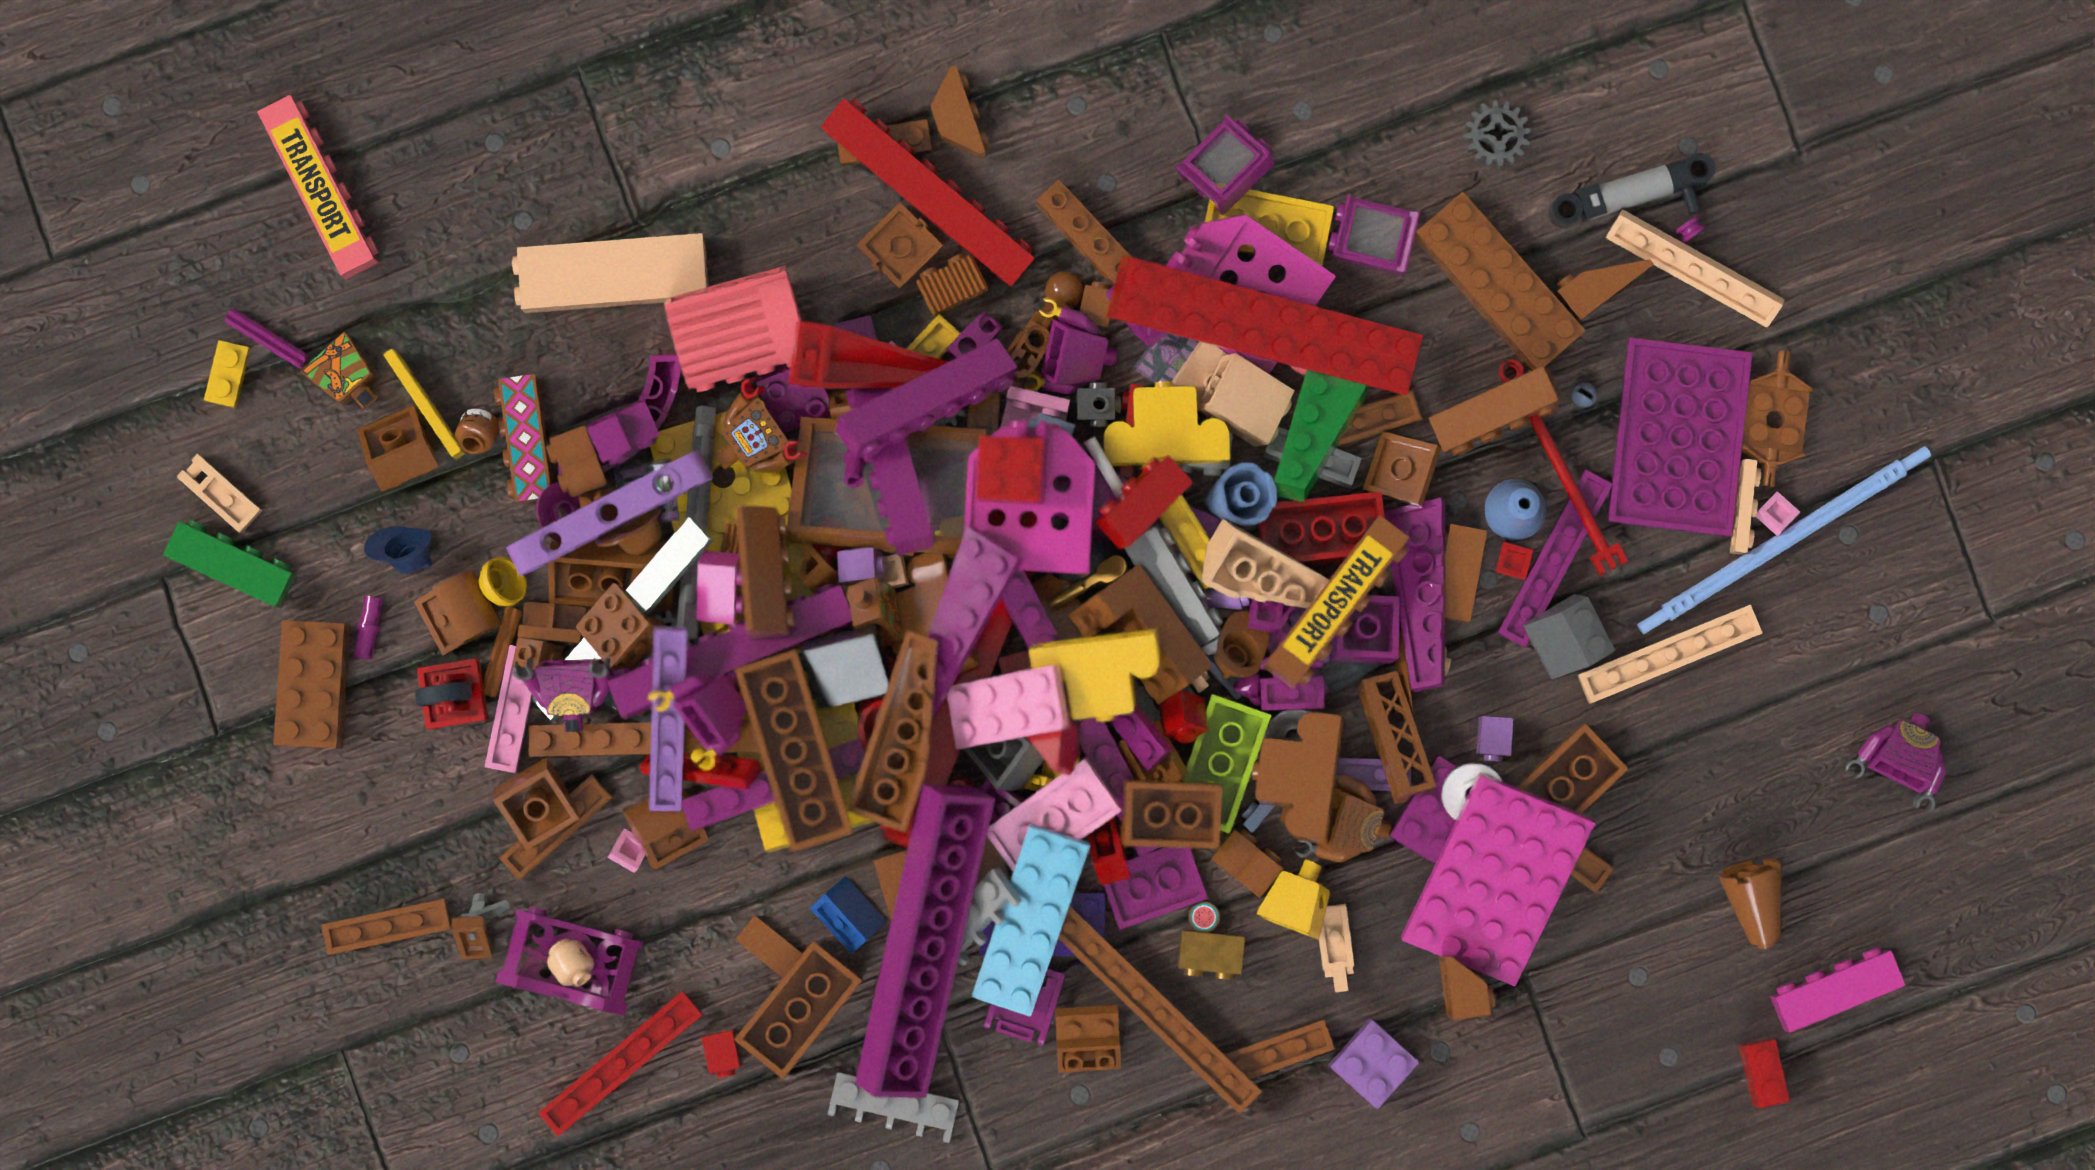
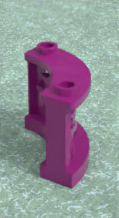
(529, 974)

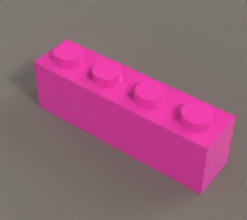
(1837, 990)

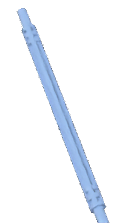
(1789, 537)

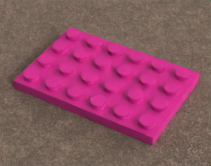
(1497, 879)

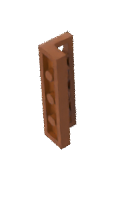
(1384, 740)

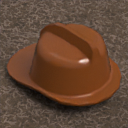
(635, 536)
(1240, 648)

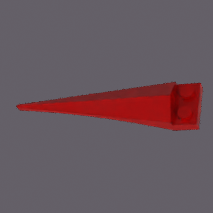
(841, 359)

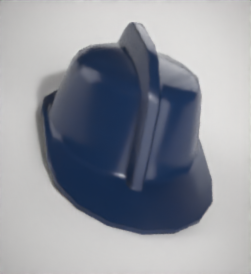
(401, 547)

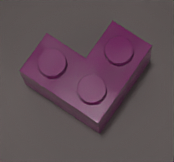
(622, 430)

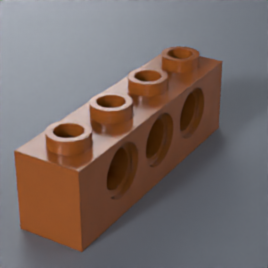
(1082, 230)

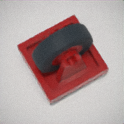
(451, 694)

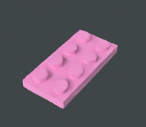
(1007, 707)
(1065, 805)

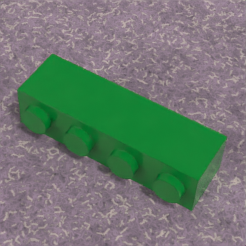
(229, 564)

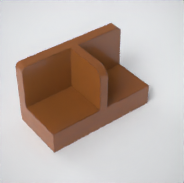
(551, 622)

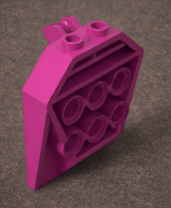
(1214, 249)
(1042, 545)

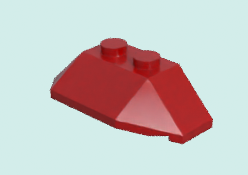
(1059, 747)

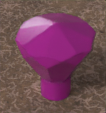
(1249, 688)

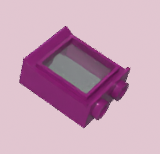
(1227, 164)
(1373, 235)

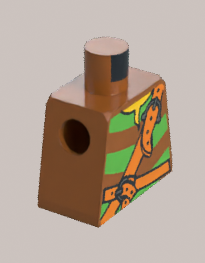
(342, 372)
(876, 603)

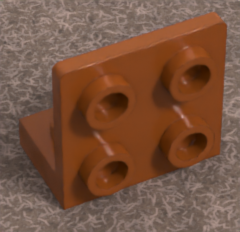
(618, 629)

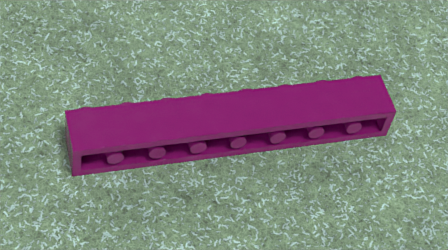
(893, 472)
(725, 652)

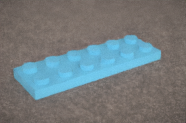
(1027, 937)

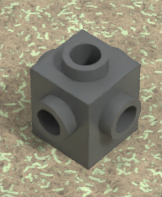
(1097, 392)

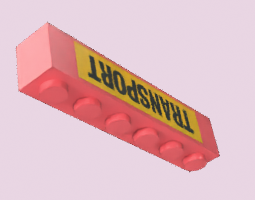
(318, 187)

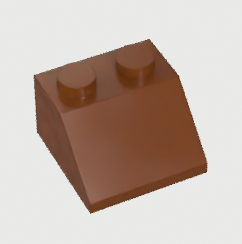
(397, 448)
(535, 803)
(1464, 991)

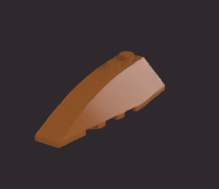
(900, 741)

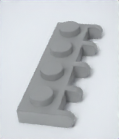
(986, 905)
(930, 1111)

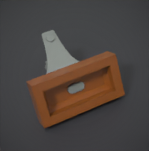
(471, 929)

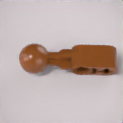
(1067, 291)

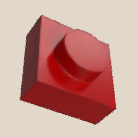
(1513, 561)

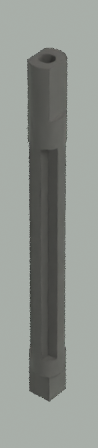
(698, 509)

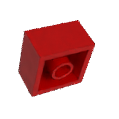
(1011, 470)

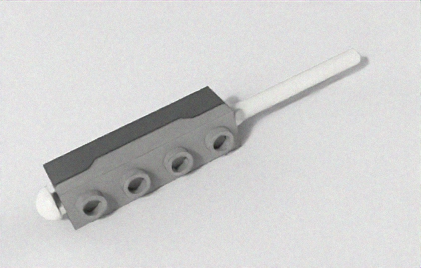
(1167, 569)

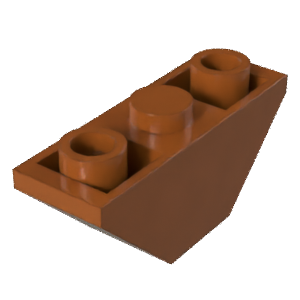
(957, 116)

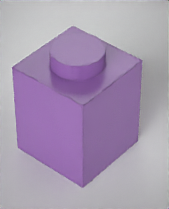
(860, 565)
(1494, 738)

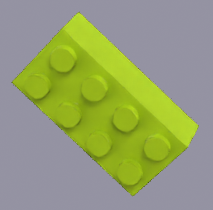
(1227, 752)

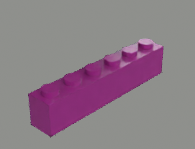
(926, 399)

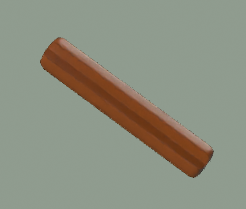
(499, 654)

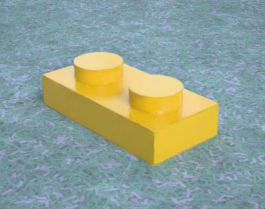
(227, 374)

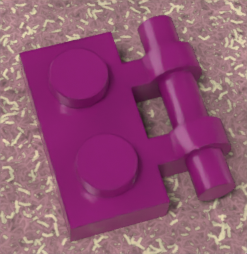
(1279, 696)

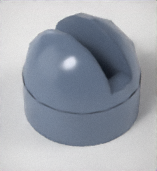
(1580, 399)

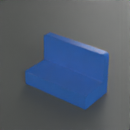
(848, 914)

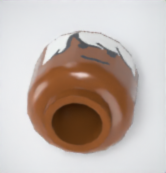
(477, 431)

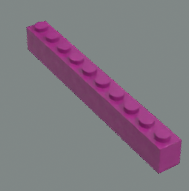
(1094, 736)

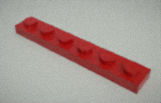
(620, 1063)

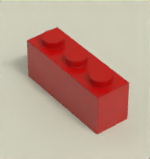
(1142, 501)

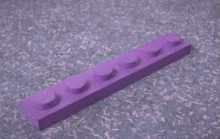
(667, 725)

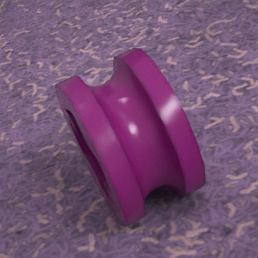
(1690, 229)

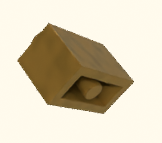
(1211, 953)

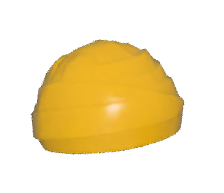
(502, 582)

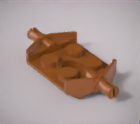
(1781, 394)

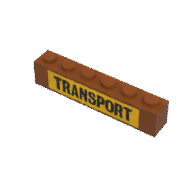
(1337, 602)

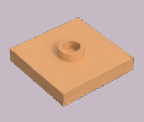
(1199, 368)

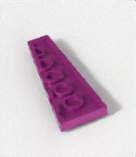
(1421, 590)
(969, 598)

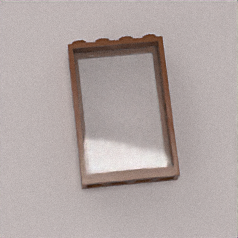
(843, 516)

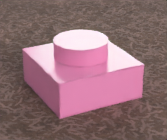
(1777, 513)
(627, 851)

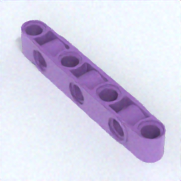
(588, 523)

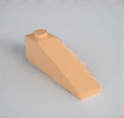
(1251, 568)

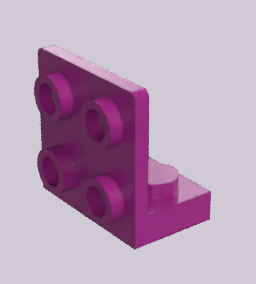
(791, 402)

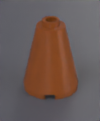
(1756, 899)

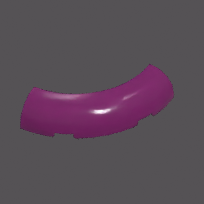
(658, 394)

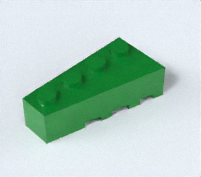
(1319, 421)

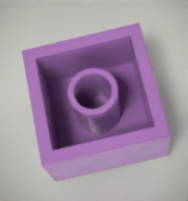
(1373, 1063)

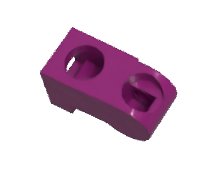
(976, 334)

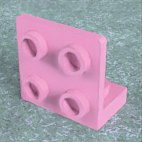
(1028, 404)

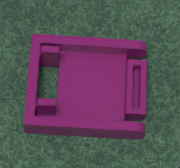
(1023, 1026)

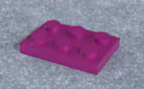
(1157, 886)

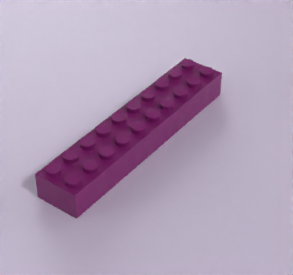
(924, 941)

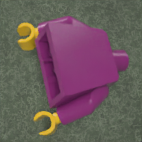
(1072, 353)
(710, 710)

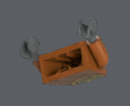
(1353, 824)

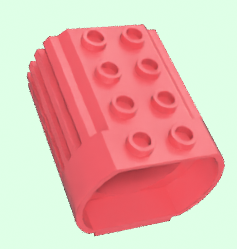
(734, 328)

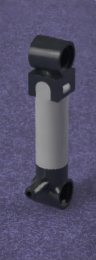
(1605, 198)

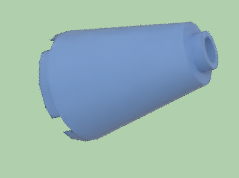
(1242, 495)
(1506, 516)

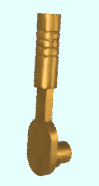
(1107, 571)

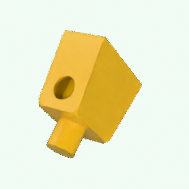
(1297, 901)

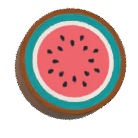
(1203, 917)

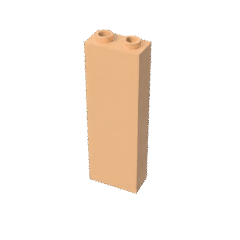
(609, 272)

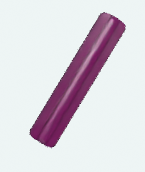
(266, 338)

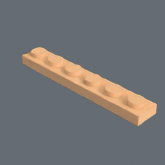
(1695, 268)
(1669, 654)

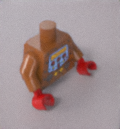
(755, 436)

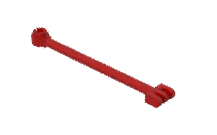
(1604, 551)

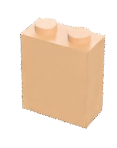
(1246, 400)

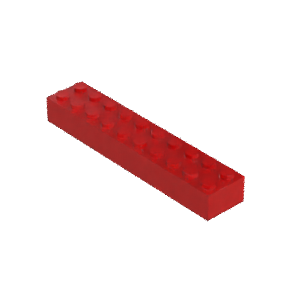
(1264, 325)

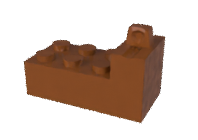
(1137, 605)

